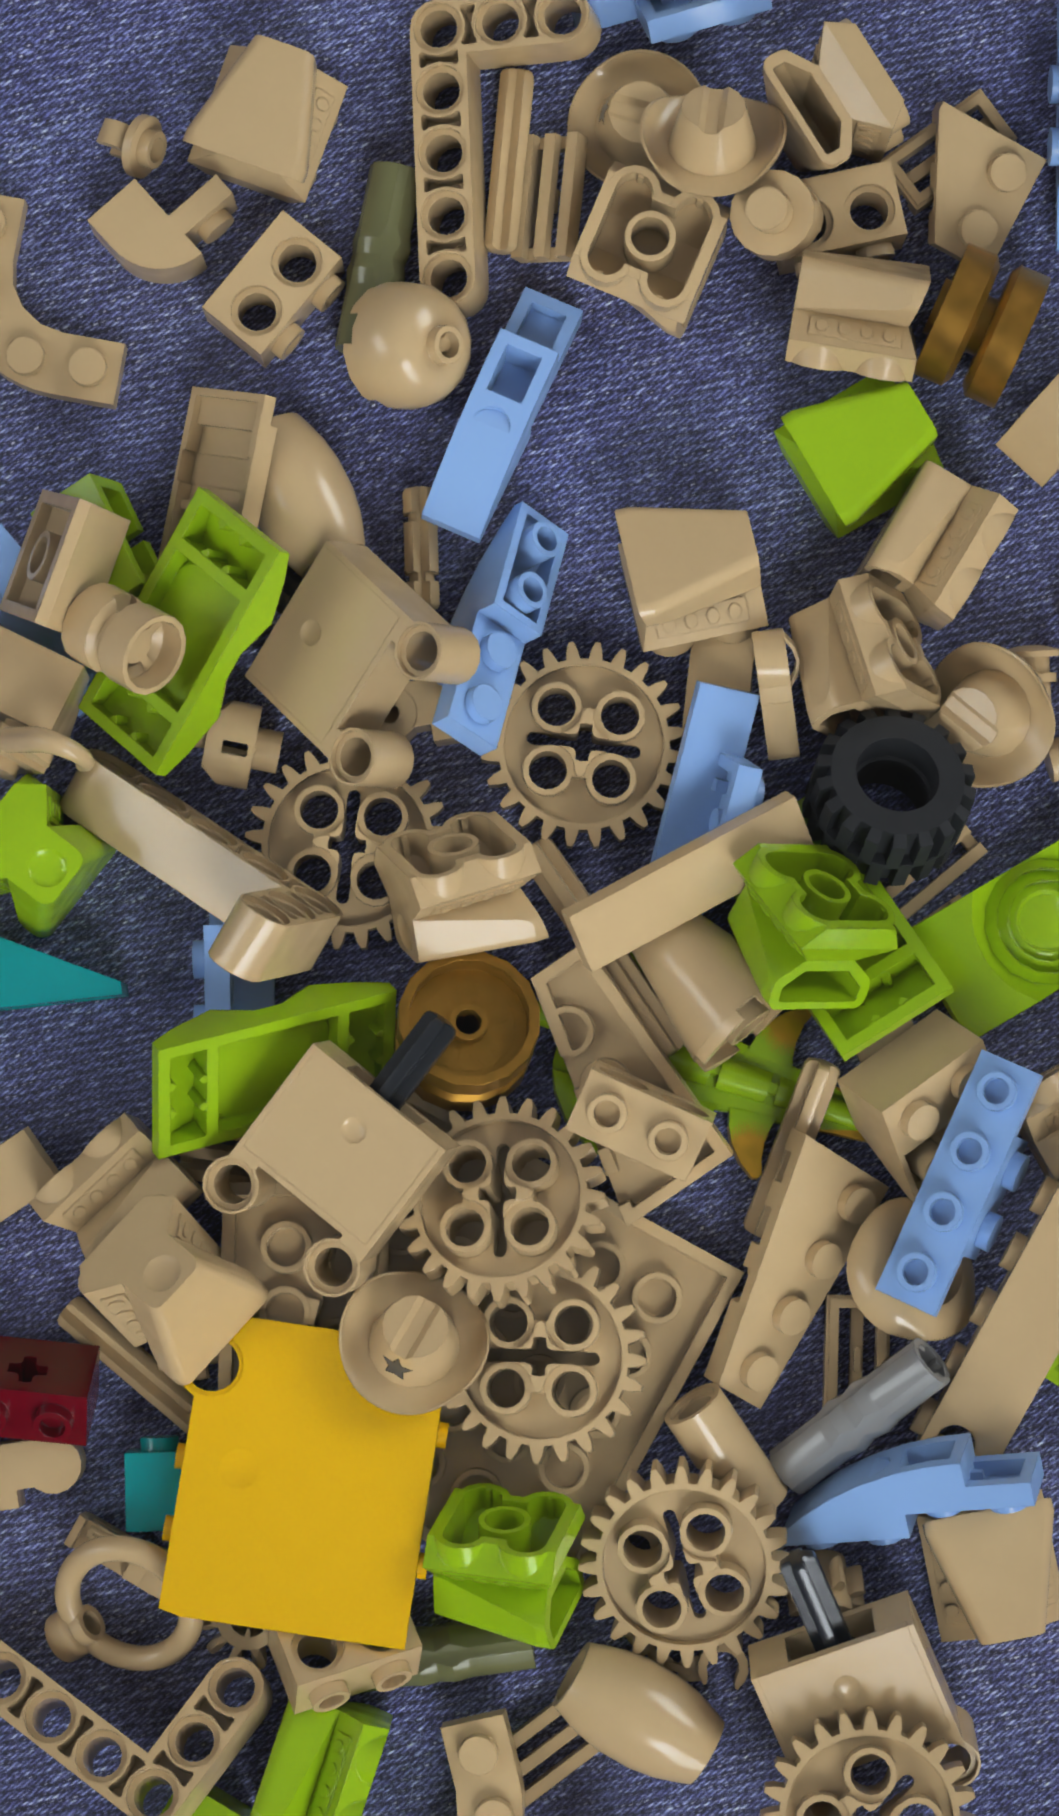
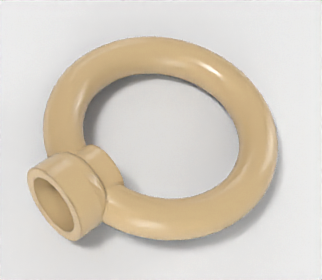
(81, 1629)

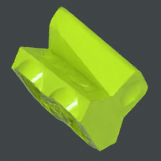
(858, 450)
(43, 860)
(807, 925)
(506, 1563)
(323, 1762)

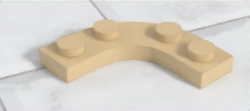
(41, 357)
(484, 1765)

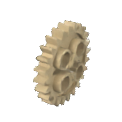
(591, 689)
(291, 841)
(559, 1198)
(539, 1416)
(629, 1574)
(826, 1765)

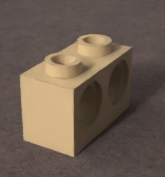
(839, 195)
(260, 282)
(640, 1121)
(351, 1671)

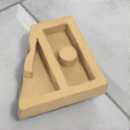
(976, 183)

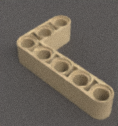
(461, 123)
(268, 915)
(138, 1769)

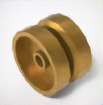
(980, 325)
(485, 998)

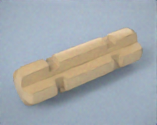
(420, 546)

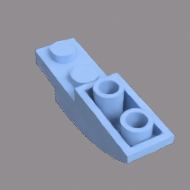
(500, 414)
(504, 611)
(887, 1490)

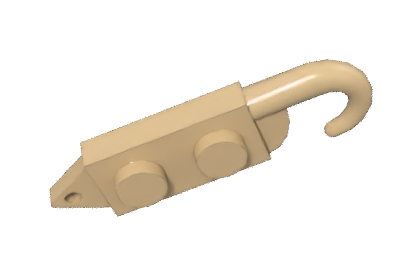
(33, 748)

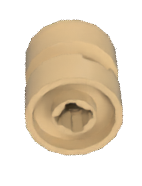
(123, 638)

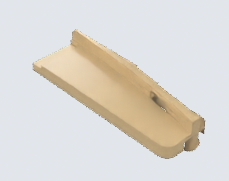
(225, 450)

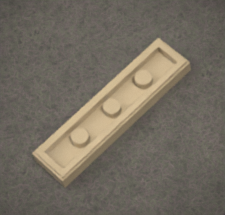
(678, 884)

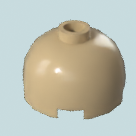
(407, 345)

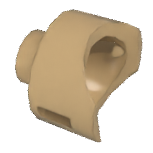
(776, 216)
(231, 764)

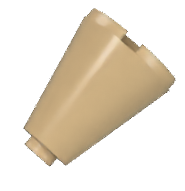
(705, 989)

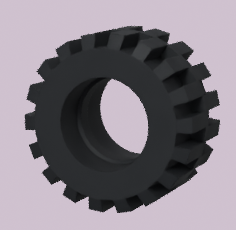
(905, 757)

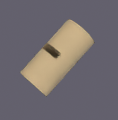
(713, 1430)

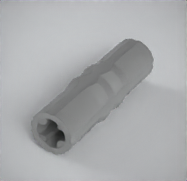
(859, 1416)

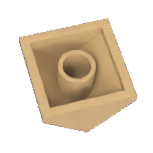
(61, 556)

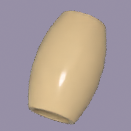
(307, 495)
(639, 1713)

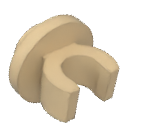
(138, 145)

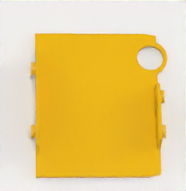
(299, 1497)

